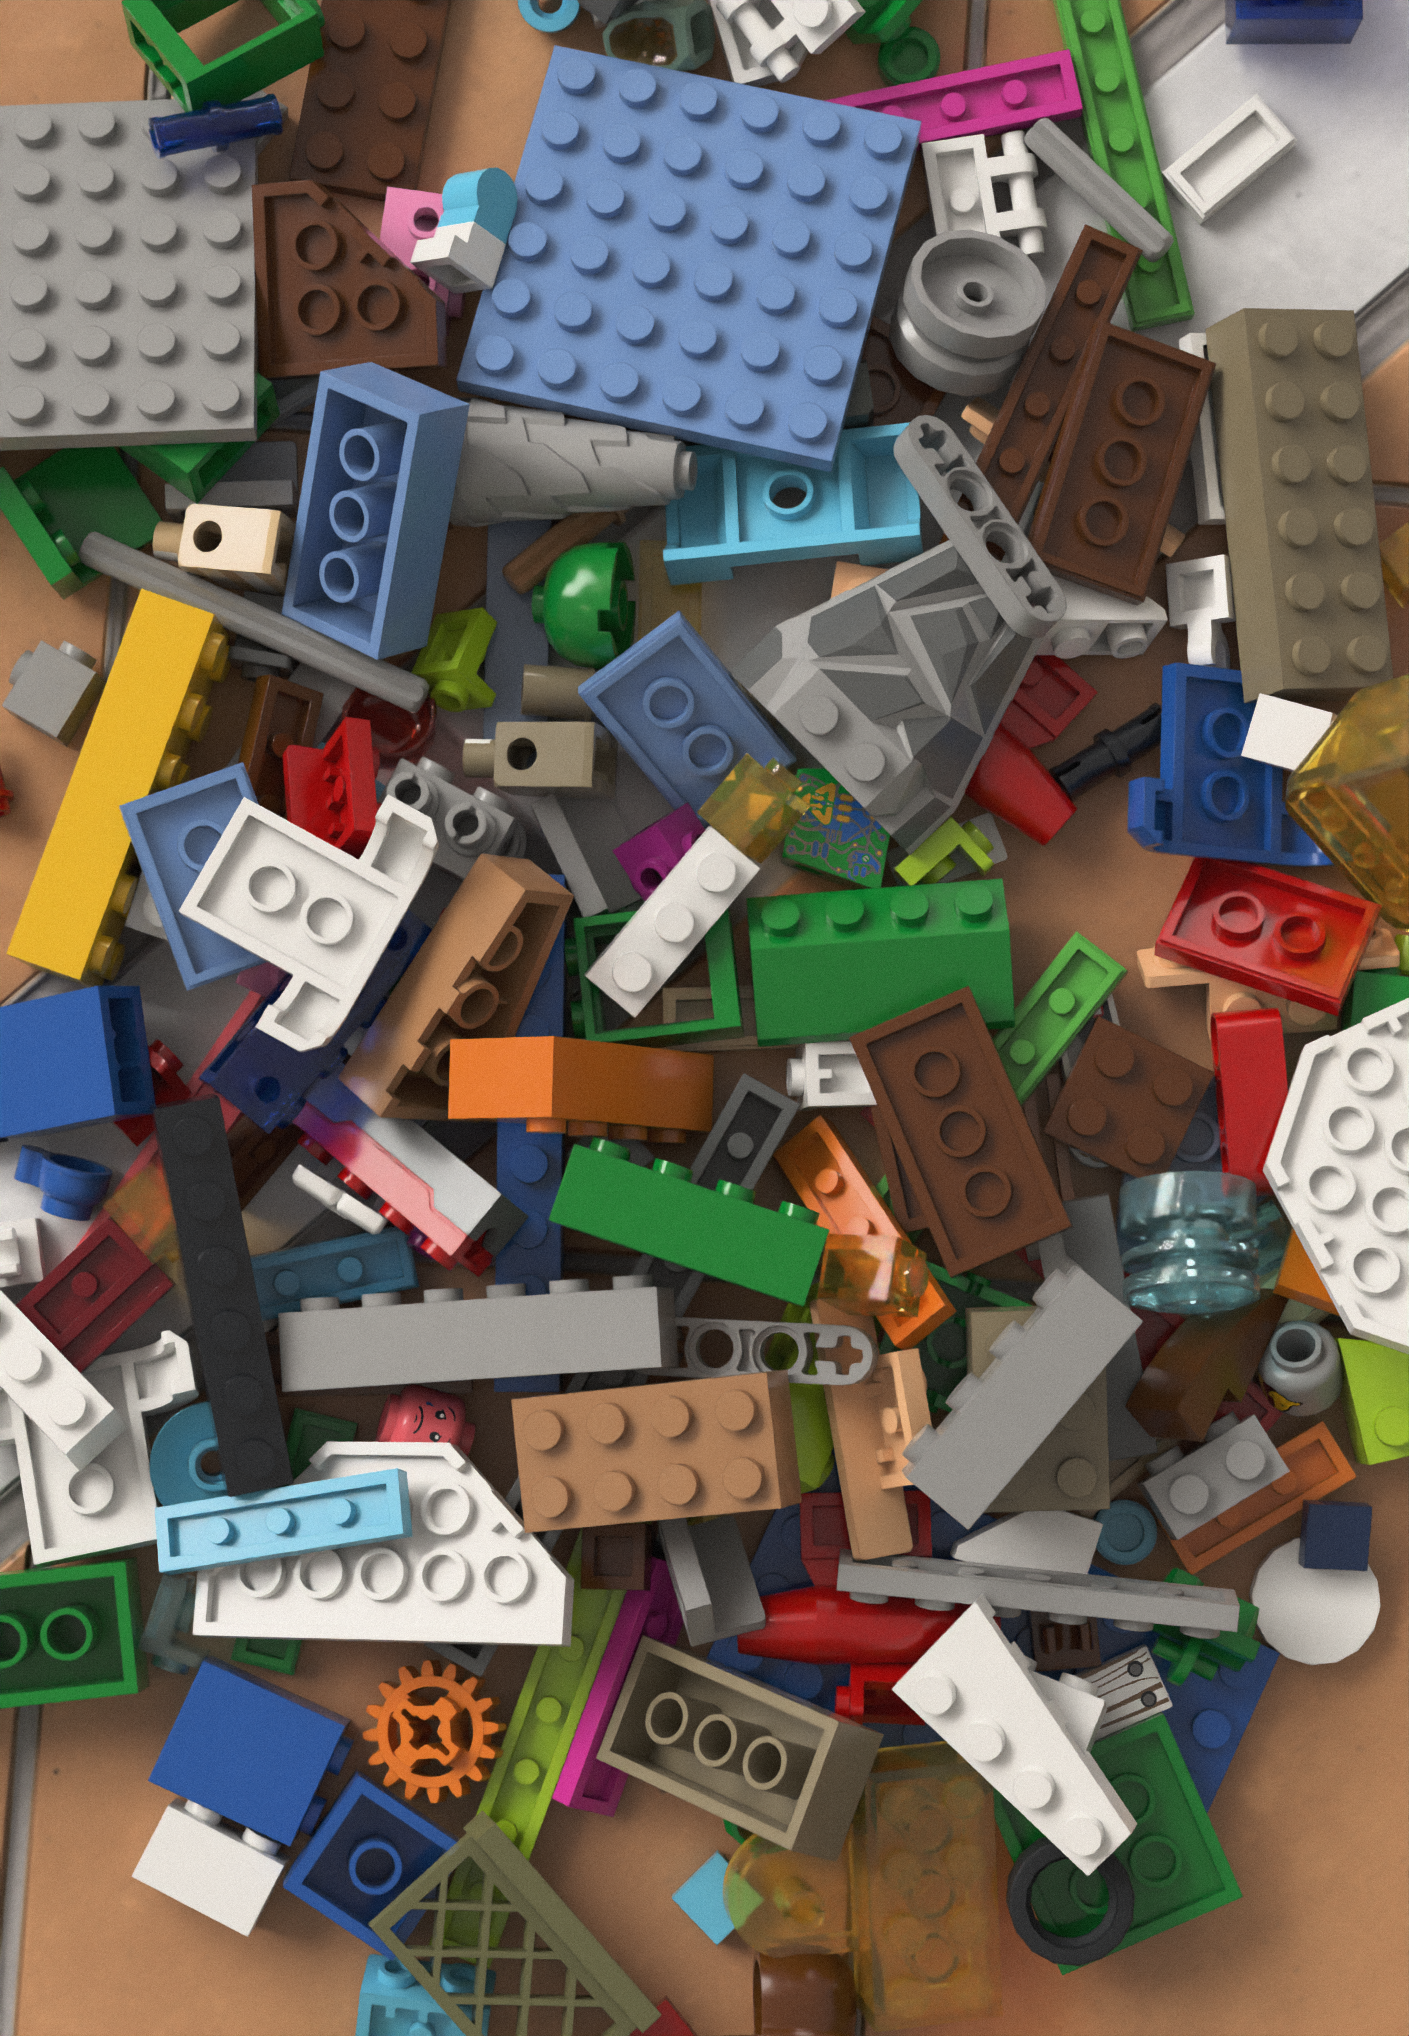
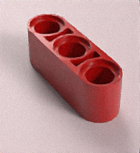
(1248, 1088)

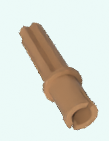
(576, 529)

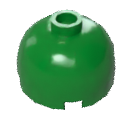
(588, 603)

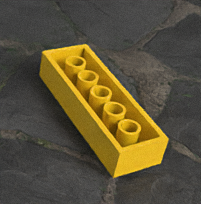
(131, 751)

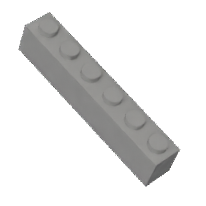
(478, 1337)

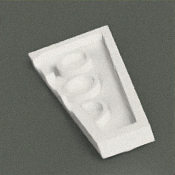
(998, 1719)

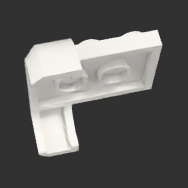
(312, 908)
(112, 1499)

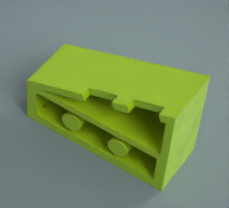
(1375, 1400)

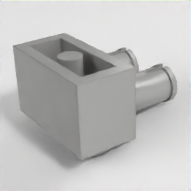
(462, 821)

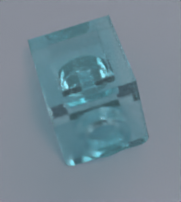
(172, 1612)

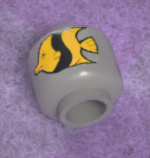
(1301, 1369)

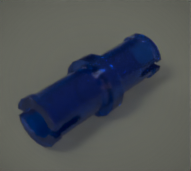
(215, 126)

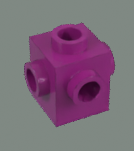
(658, 848)

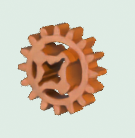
(415, 1750)

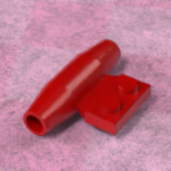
(1009, 775)
(827, 1626)

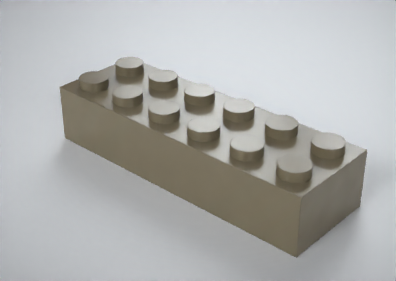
(1299, 504)

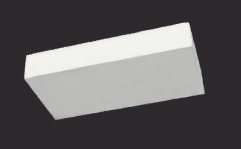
(1228, 159)

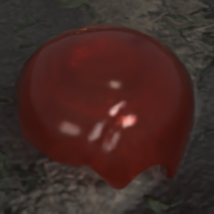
(394, 729)

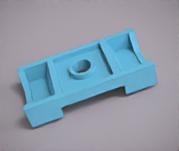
(854, 509)

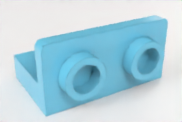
(400, 2006)

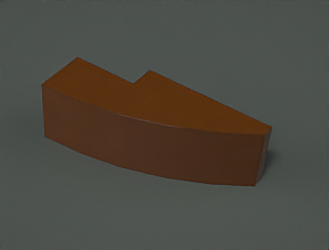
(1201, 1366)

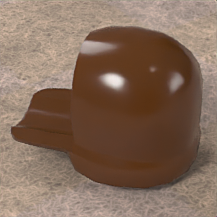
(803, 1996)

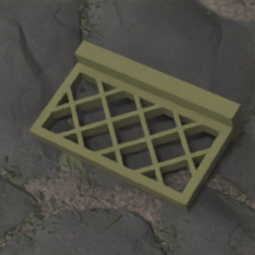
(543, 1913)

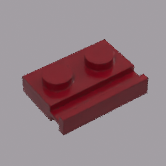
(95, 1295)

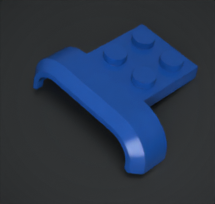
(1207, 793)

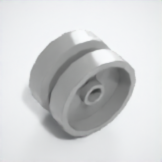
(967, 312)

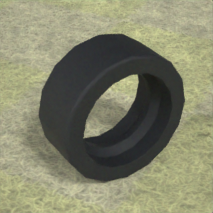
(1066, 1949)

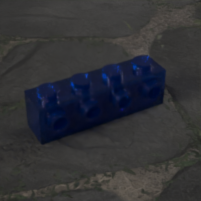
(268, 1077)

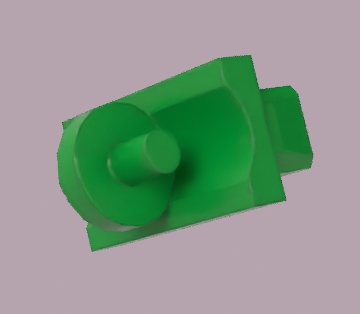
(1192, 1654)

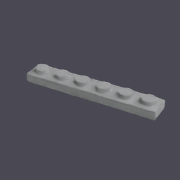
(1064, 1595)

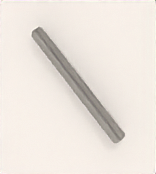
(256, 622)

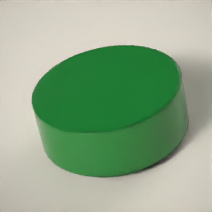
(909, 58)

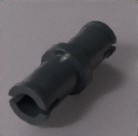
(1110, 753)

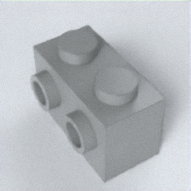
(1212, 1476)

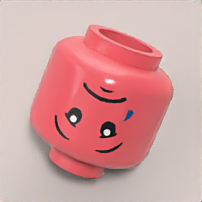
(425, 1416)

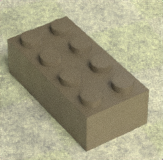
(740, 1748)

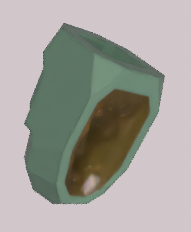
(663, 34)

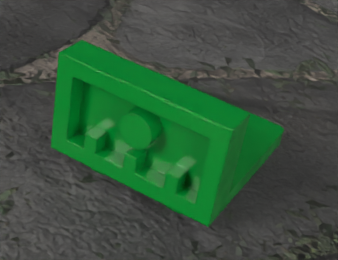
(68, 499)

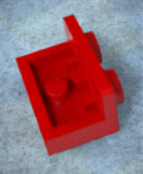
(334, 787)

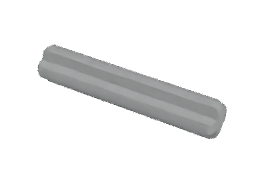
(1098, 189)

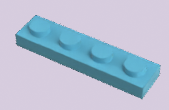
(283, 1522)

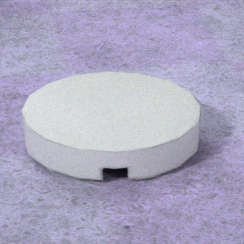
(1313, 1612)

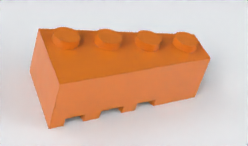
(582, 1086)

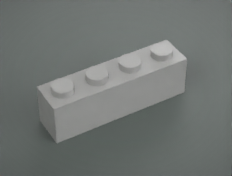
(1020, 1395)

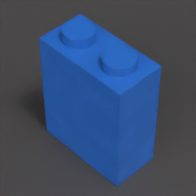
(73, 1061)
(252, 1751)

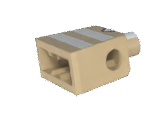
(230, 546)

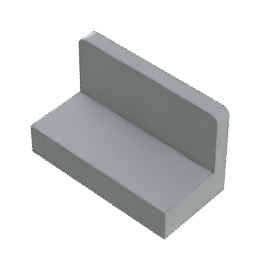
(260, 480)
(582, 842)
(711, 1578)

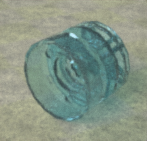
(1189, 1242)

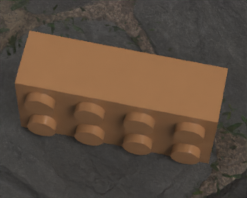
(656, 1451)

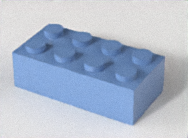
(374, 509)

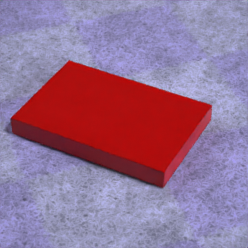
(1269, 931)

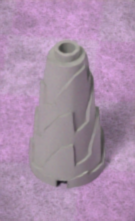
(550, 466)

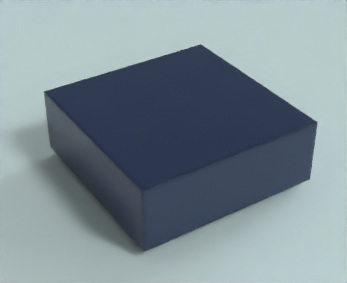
(1335, 1535)

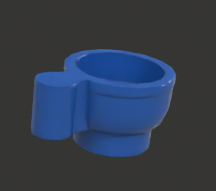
(67, 1181)

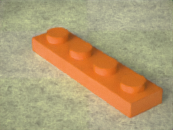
(848, 1203)

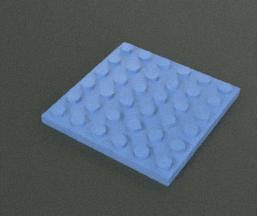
(692, 258)

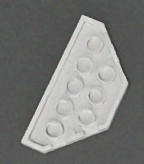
(1346, 1170)
(456, 1581)

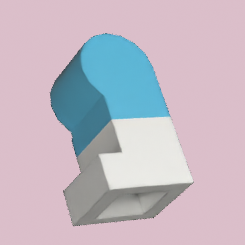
(470, 231)

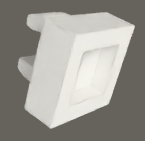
(21, 1253)

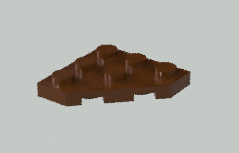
(334, 290)

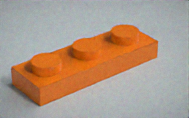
(1315, 1471)

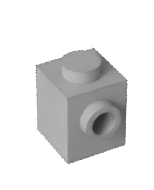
(53, 689)

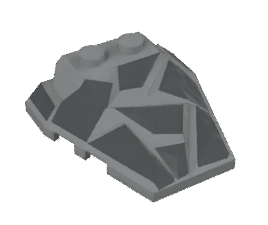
(895, 687)

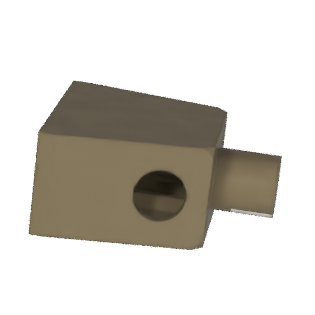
(569, 762)

